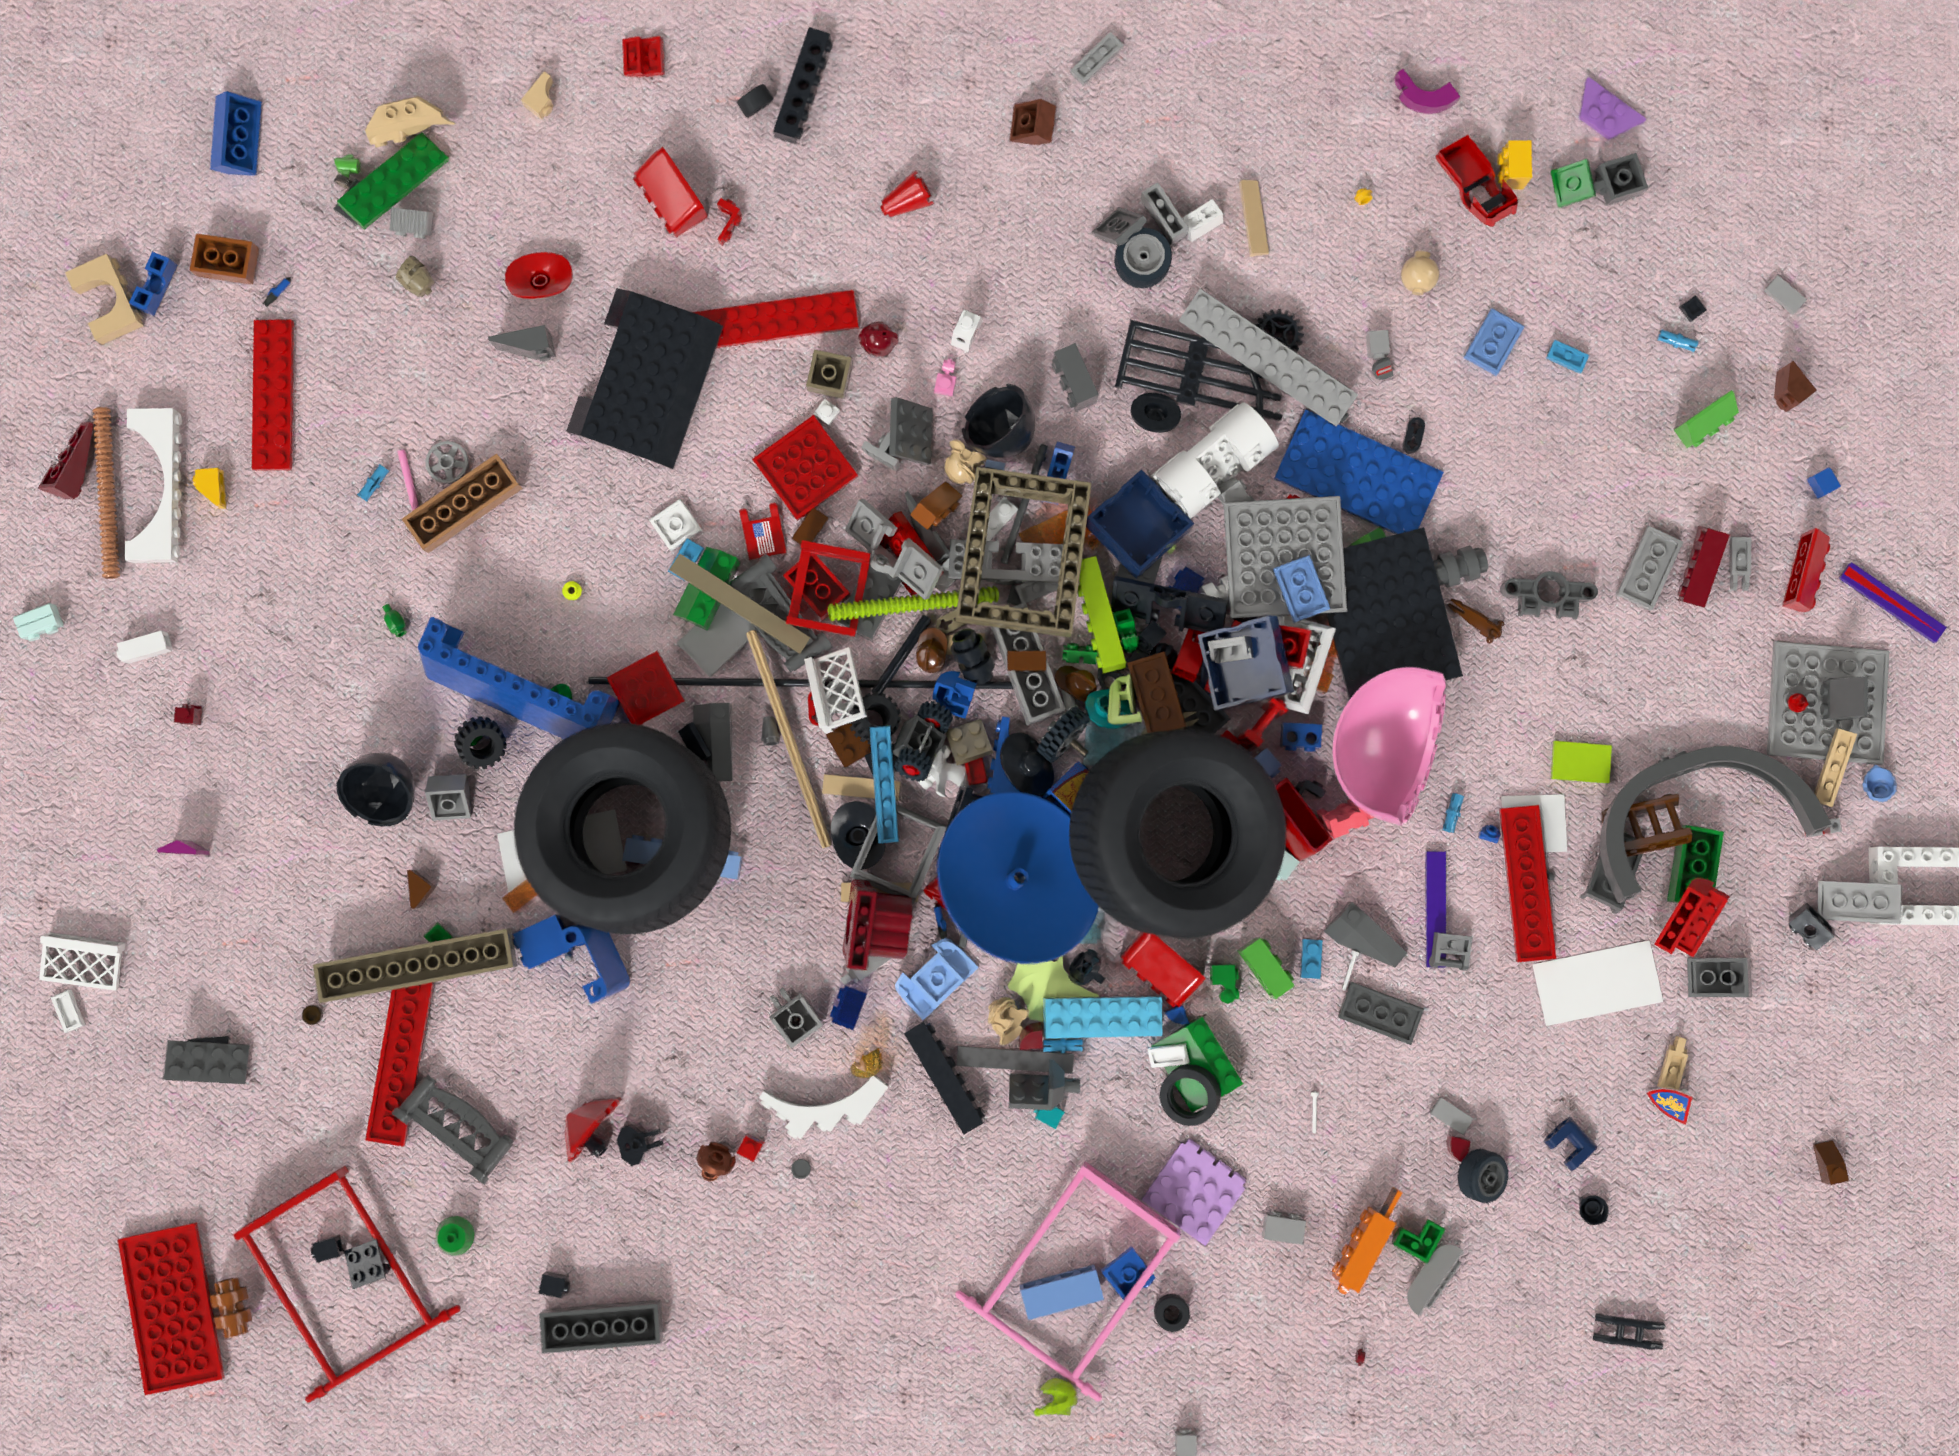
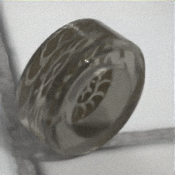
(343, 181)

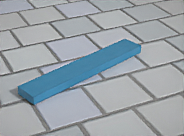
(884, 784)

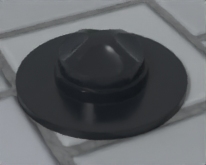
(1155, 412)

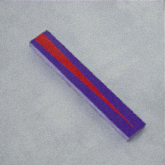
(1892, 602)

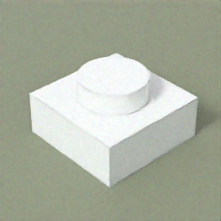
(826, 412)

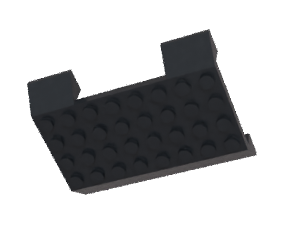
(648, 378)

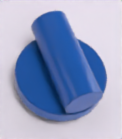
(1490, 833)

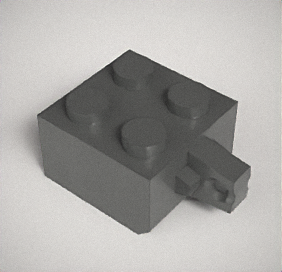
(1620, 179)

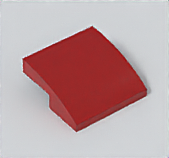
(643, 56)

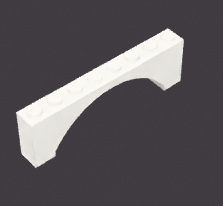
(160, 538)

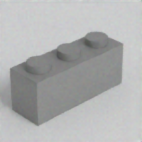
(1164, 213)

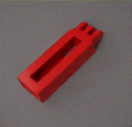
(1189, 657)

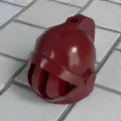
(878, 339)

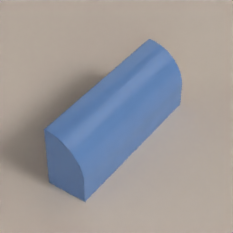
(1061, 1292)

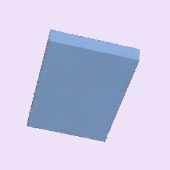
(1494, 342)
(1301, 588)

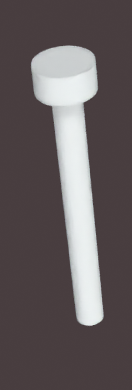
(1354, 954)
(1314, 1094)

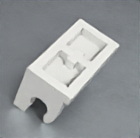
(1203, 220)

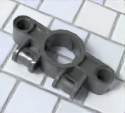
(1530, 603)

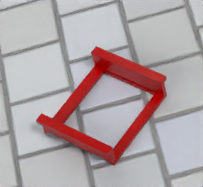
(834, 552)

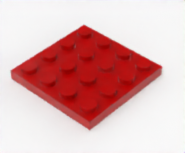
(805, 467)

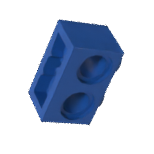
(1300, 731)

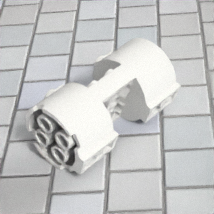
(1234, 444)

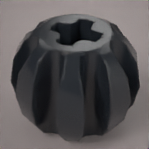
(1170, 652)

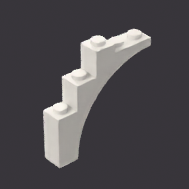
(827, 1115)

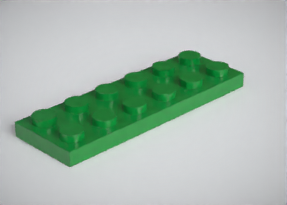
(392, 180)

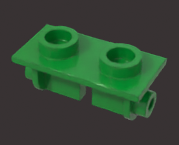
(1074, 651)

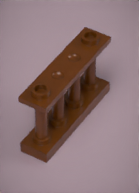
(1661, 839)

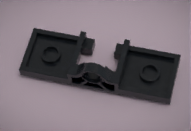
(1197, 610)

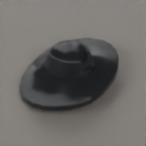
(1025, 765)
(849, 831)

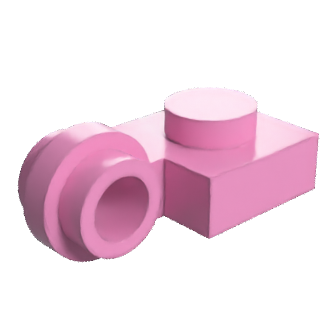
(944, 382)

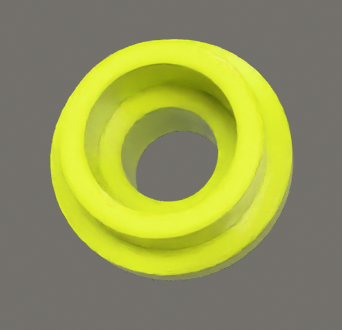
(578, 590)

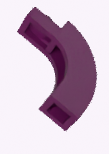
(1425, 101)

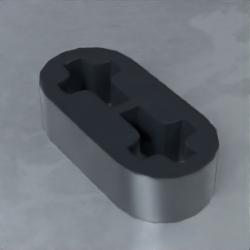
(1417, 437)

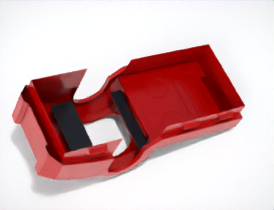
(1471, 169)

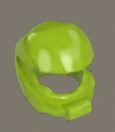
(1064, 1397)

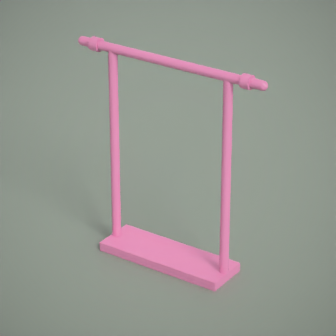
(1131, 1203)

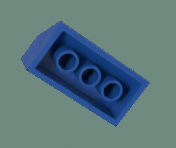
(235, 134)

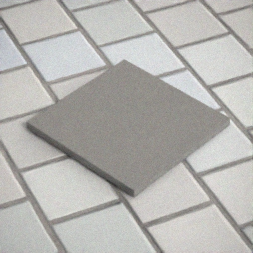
(1275, 533)
(1802, 670)

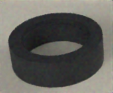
(1180, 1115)

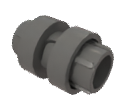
(1467, 564)

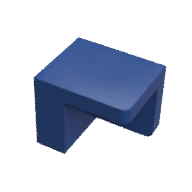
(1823, 482)

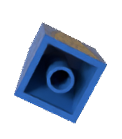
(1066, 788)

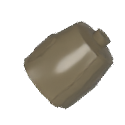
(415, 277)

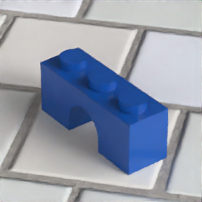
(160, 273)

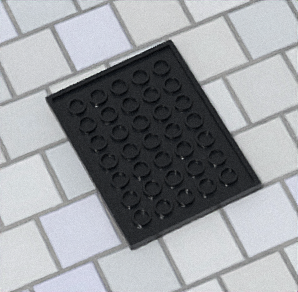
(1392, 612)

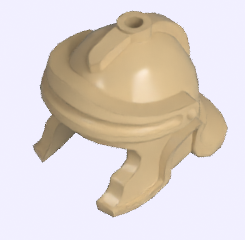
(961, 463)
(1006, 1019)

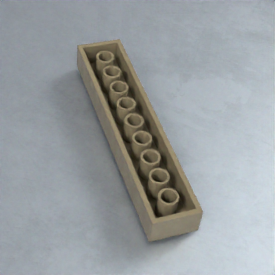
(415, 965)

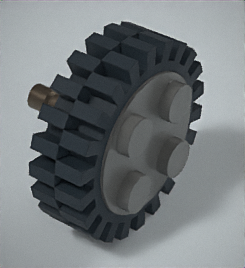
(1064, 734)

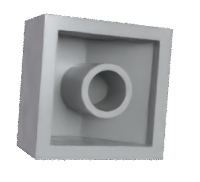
(448, 797)

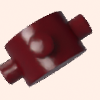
(1360, 1357)

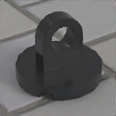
(1085, 968)

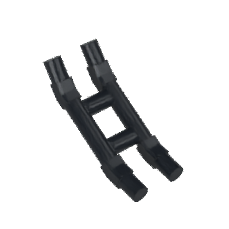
(1621, 1323)

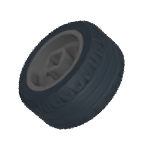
(1483, 1175)

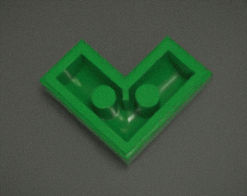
(1422, 1245)

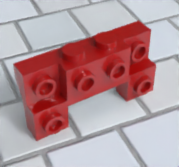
(903, 532)

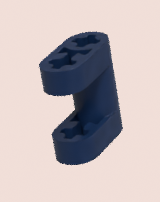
(1577, 1137)

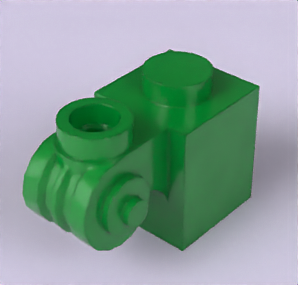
(1126, 630)
(1226, 976)

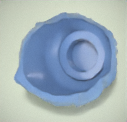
(1879, 784)

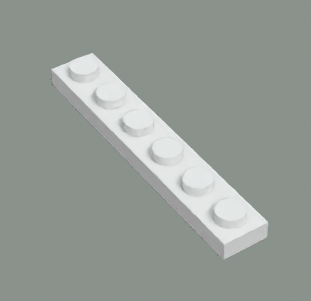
(997, 520)

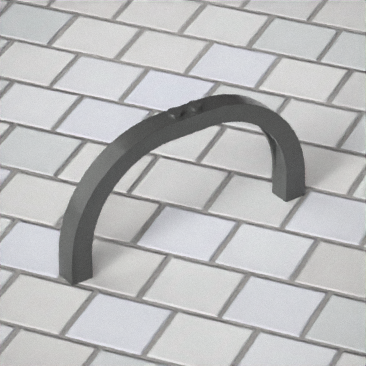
(1780, 777)

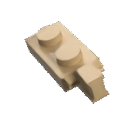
(1673, 1065)

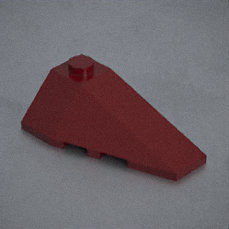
(69, 473)

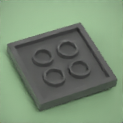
(910, 431)

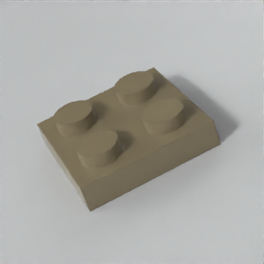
(969, 742)

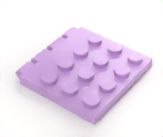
(1195, 1191)

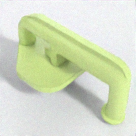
(1115, 698)

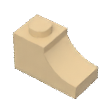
(537, 97)

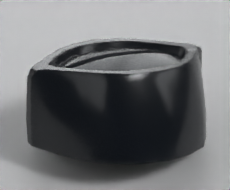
(1593, 1209)

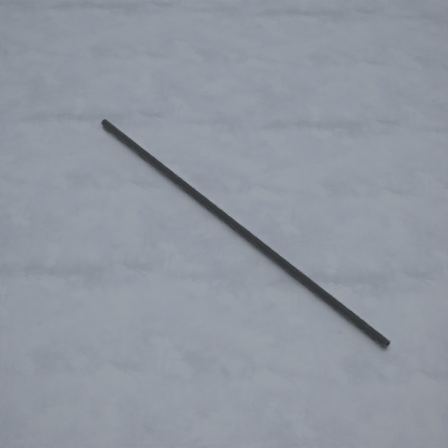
(805, 683)

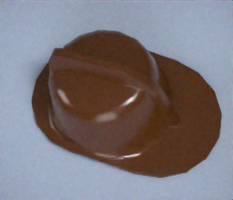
(931, 650)
(1076, 682)

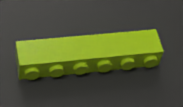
(1100, 617)

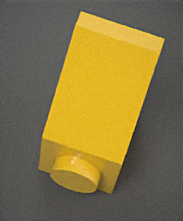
(211, 485)

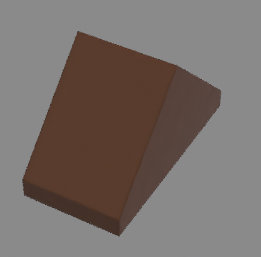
(419, 888)

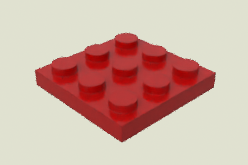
(645, 688)

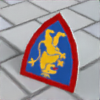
(1672, 1102)

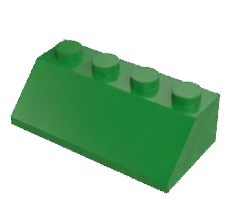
(696, 605)

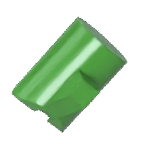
(347, 165)

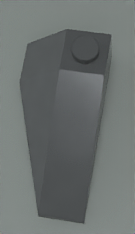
(929, 538)
(715, 728)
(1360, 933)

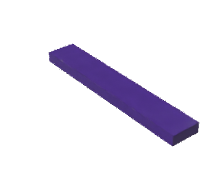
(1435, 899)

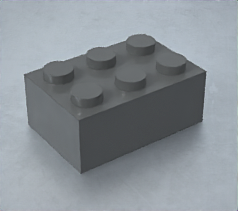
(1074, 377)

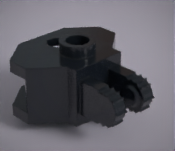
(638, 1143)

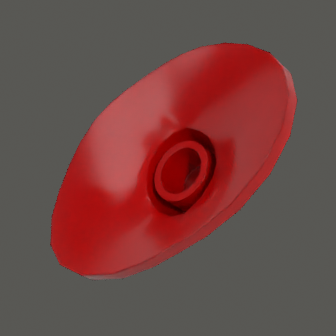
(538, 275)

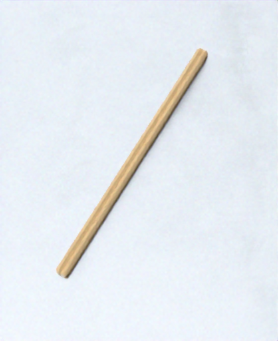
(788, 739)

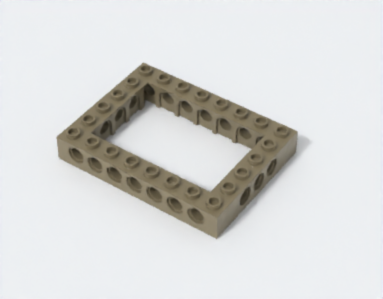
(1033, 487)

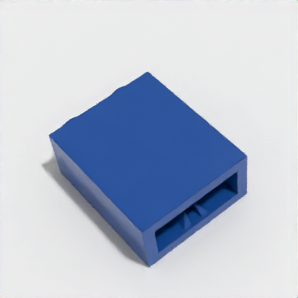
(541, 942)

